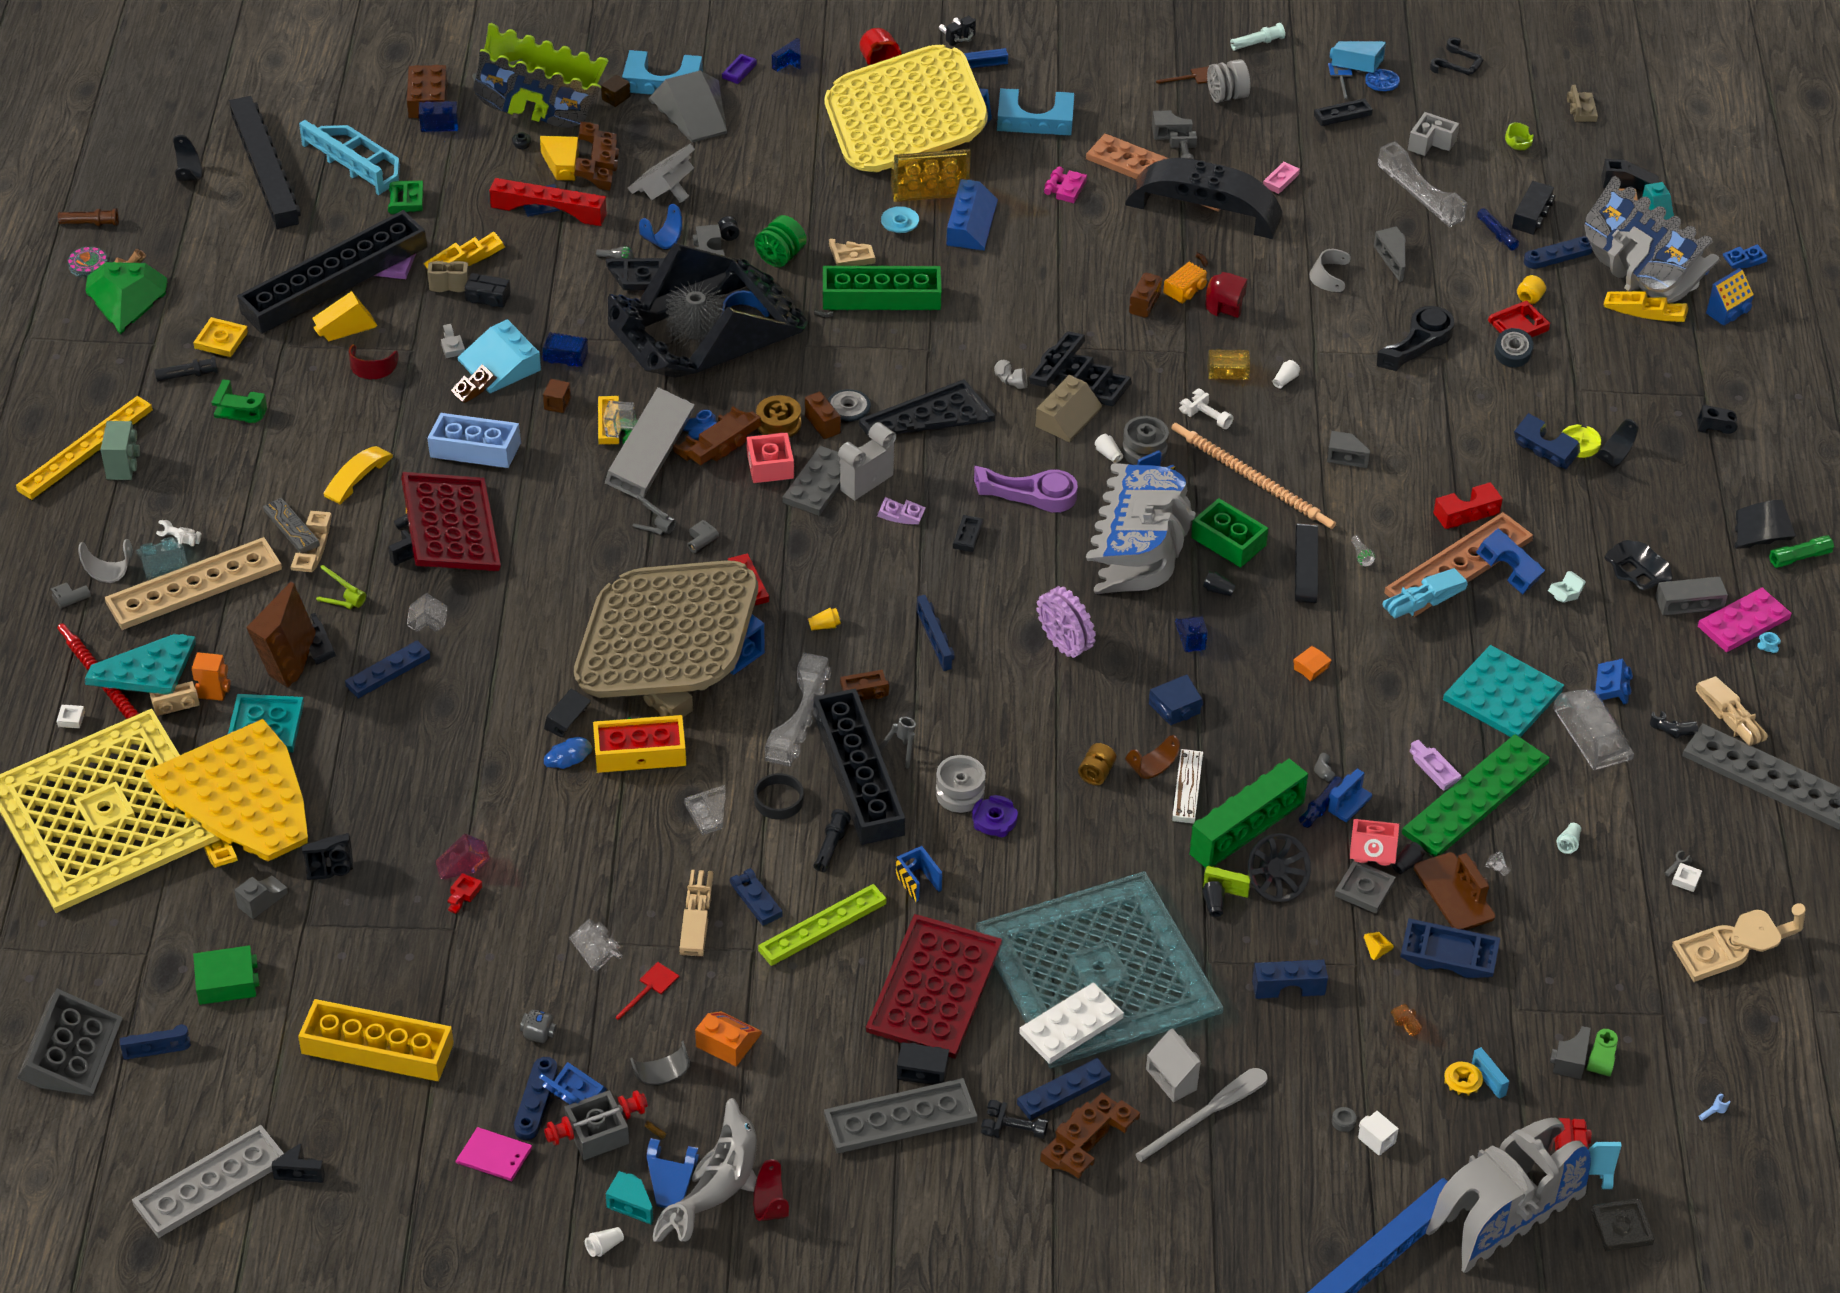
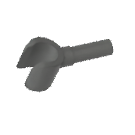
(1680, 854)

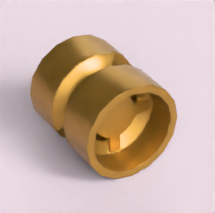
(1097, 764)

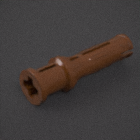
(98, 217)

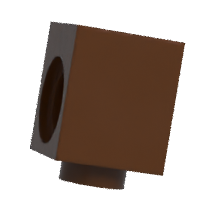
(556, 395)

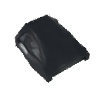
(328, 857)

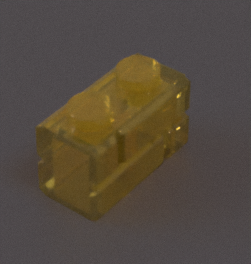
(1228, 364)

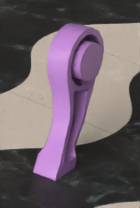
(1046, 490)

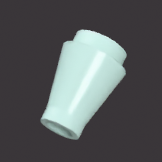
(1569, 839)

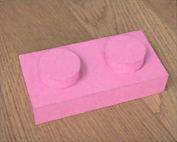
(1281, 177)

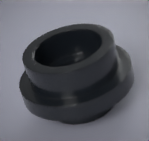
(521, 140)

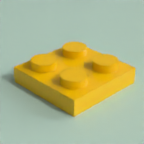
(220, 337)

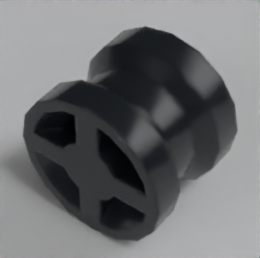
(728, 228)

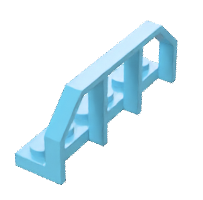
(345, 155)

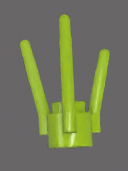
(353, 595)

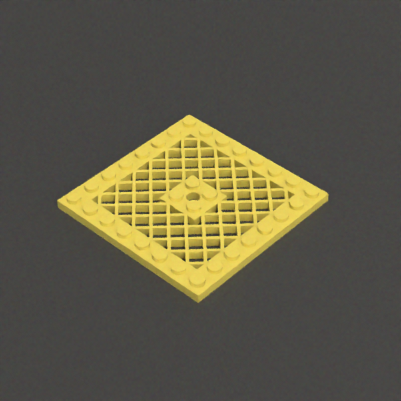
(138, 730)

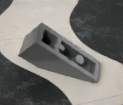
(1391, 247)

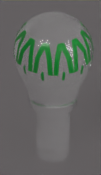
(1364, 555)

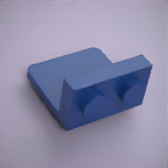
(572, 1085)

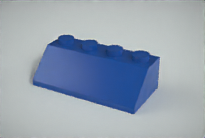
(971, 216)

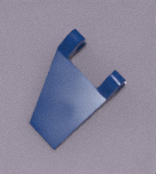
(670, 1178)

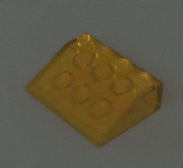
(929, 174)

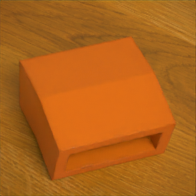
(1311, 663)

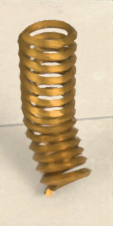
(650, 1126)

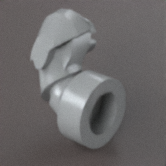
(1017, 379)

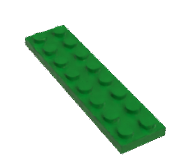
(1475, 795)

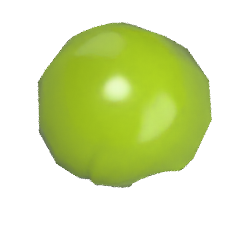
(1518, 136)

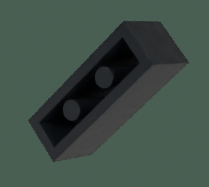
(1533, 207)

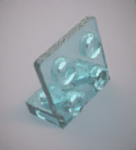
(162, 557)

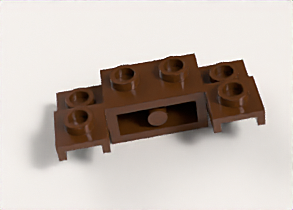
(603, 155)
(720, 438)
(1084, 1131)

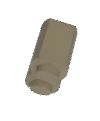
(447, 276)

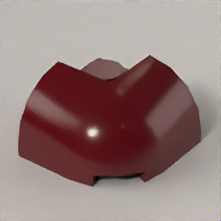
(1225, 294)

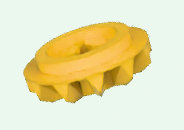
(1463, 1070)

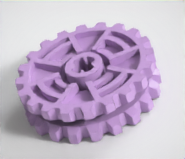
(1066, 621)

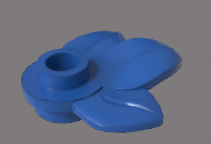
(697, 425)

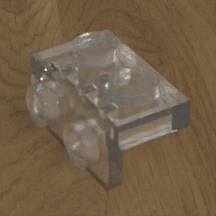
(594, 944)

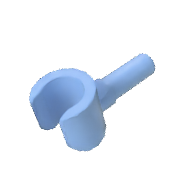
(1718, 1106)

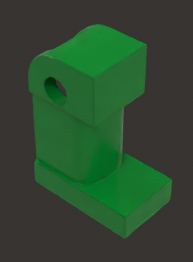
(237, 406)

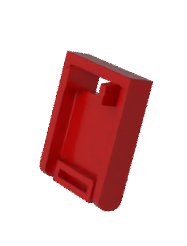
(1515, 318)

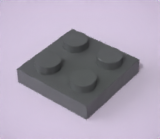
(1365, 886)

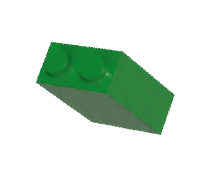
(225, 974)

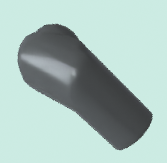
(1322, 769)

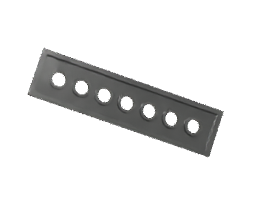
(1758, 779)

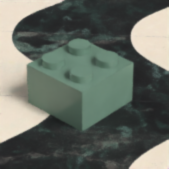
(119, 450)

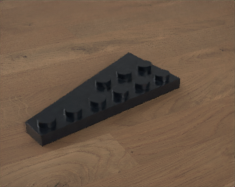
(941, 408)

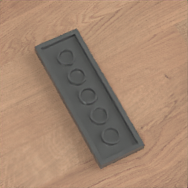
(900, 1115)

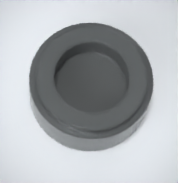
(1344, 1119)

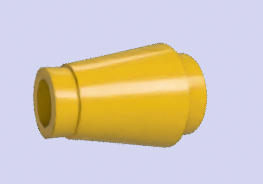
(825, 620)

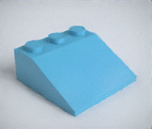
(504, 353)

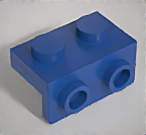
(1614, 680)
(1349, 796)

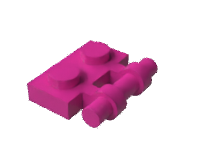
(1070, 187)

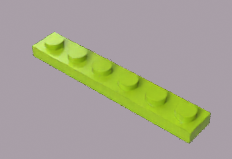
(822, 924)

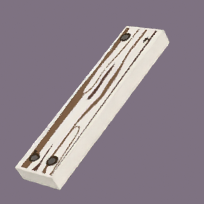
(1187, 786)

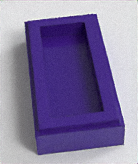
(739, 68)

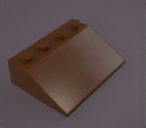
(283, 636)

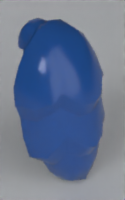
(568, 753)

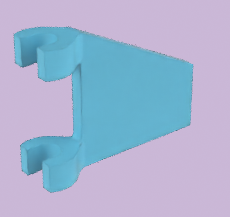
(1604, 1160)

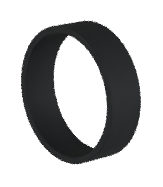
(778, 778)

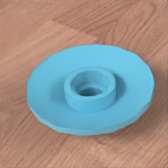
(900, 219)

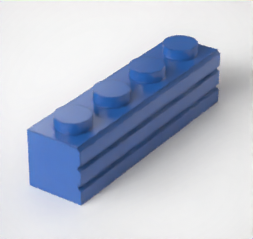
(987, 58)

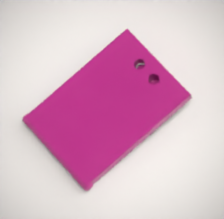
(494, 1154)

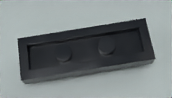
(1343, 112)

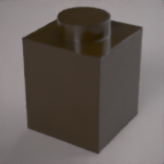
(615, 90)

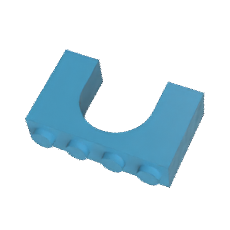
(646, 83)
(1014, 119)

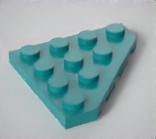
(146, 668)

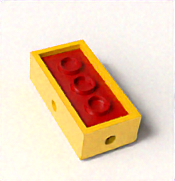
(639, 743)

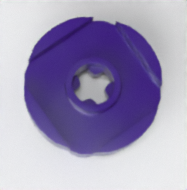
(994, 826)

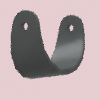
(664, 1069)

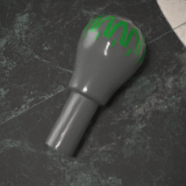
(615, 253)

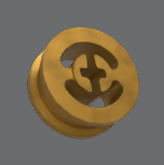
(779, 409)

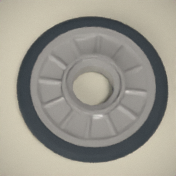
(860, 402)

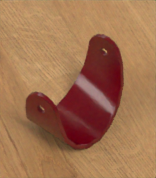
(372, 369)
(768, 1193)

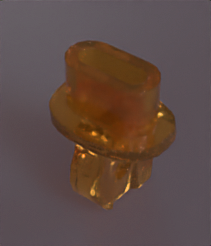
(1406, 1017)

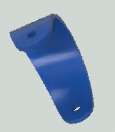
(668, 233)
(745, 298)

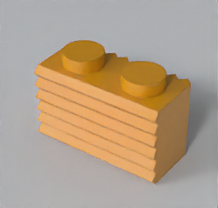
(1185, 282)

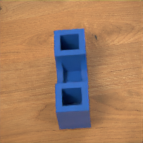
(1501, 548)

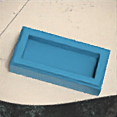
(1491, 1073)

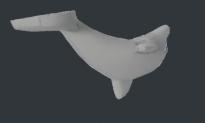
(720, 1173)

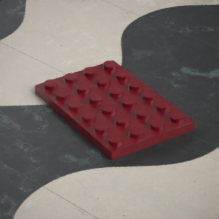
(450, 521)
(934, 985)

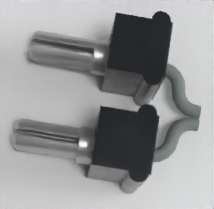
(960, 27)

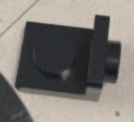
(401, 550)

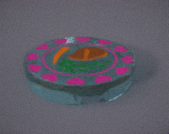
(86, 260)

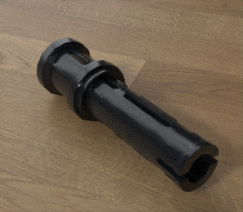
(161, 374)
(834, 833)

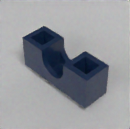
(1559, 451)
(1272, 977)

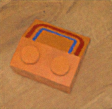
(725, 1037)

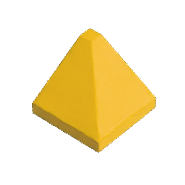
(1377, 945)

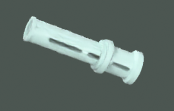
(1265, 35)

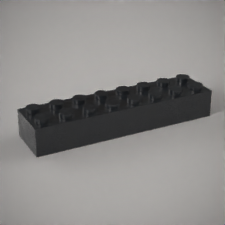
(859, 766)

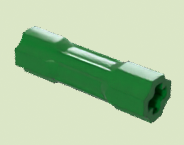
(1815, 547)

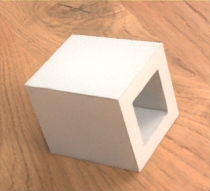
(1377, 1132)

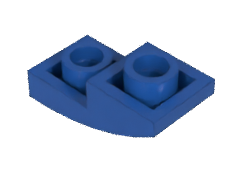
(1745, 258)

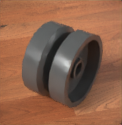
(1143, 437)

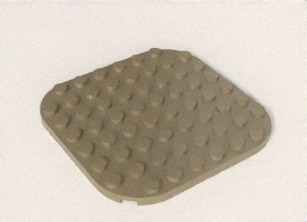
(666, 629)

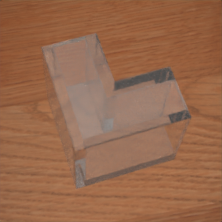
(619, 416)
(427, 612)

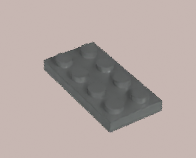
(816, 482)

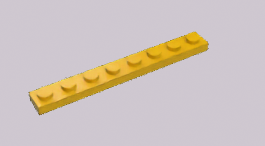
(79, 450)

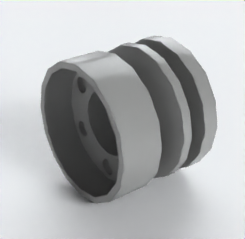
(1228, 80)

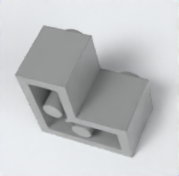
(1432, 131)

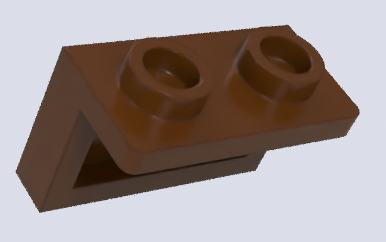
(868, 684)

